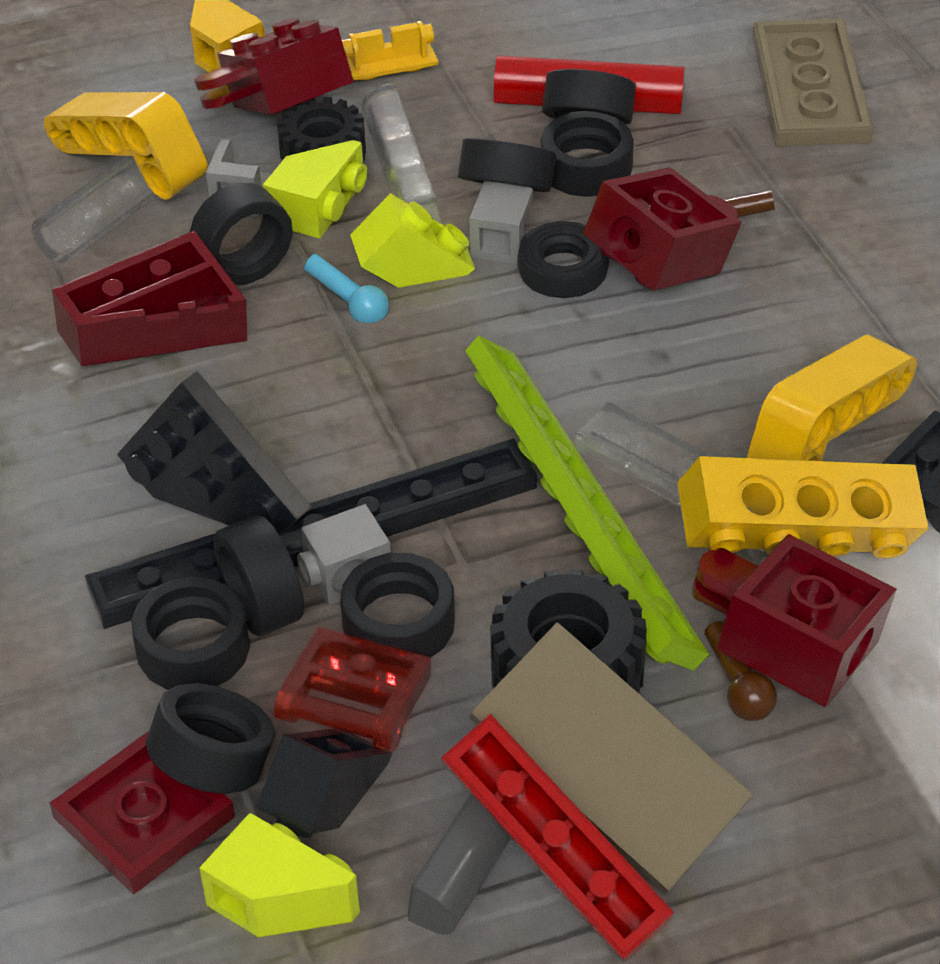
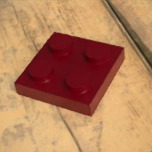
(138, 816)

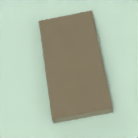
(811, 83)
(615, 757)

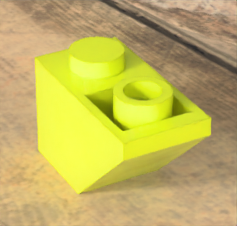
(318, 185)
(409, 246)
(277, 883)

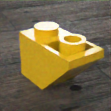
(215, 25)

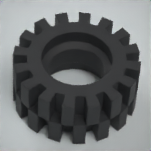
(319, 126)

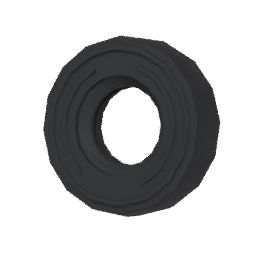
(555, 279)

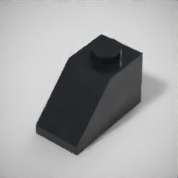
(320, 779)

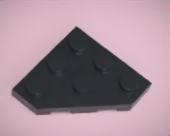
(208, 462)

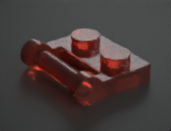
(360, 673)

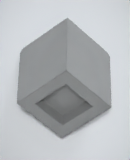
(224, 171)
(499, 221)

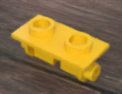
(406, 52)

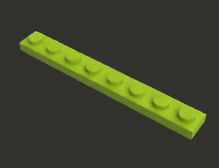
(585, 502)

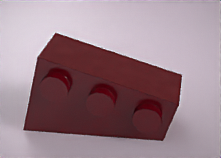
(151, 305)

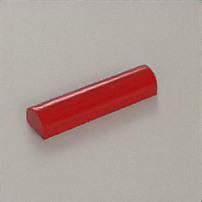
(524, 79)
(558, 838)

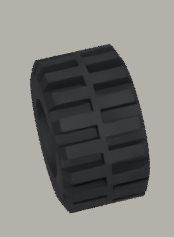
(585, 607)

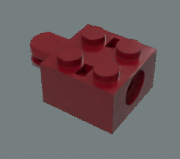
(278, 68)
(672, 224)
(795, 614)

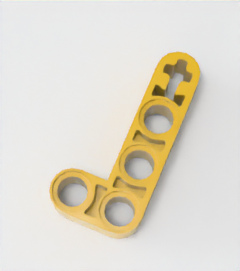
(135, 125)
(830, 399)

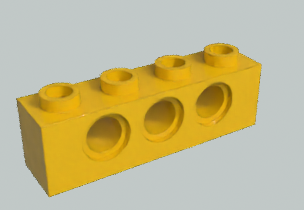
(843, 502)

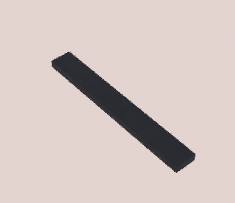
(394, 502)

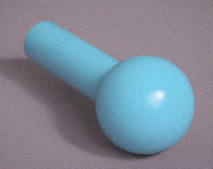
(365, 303)

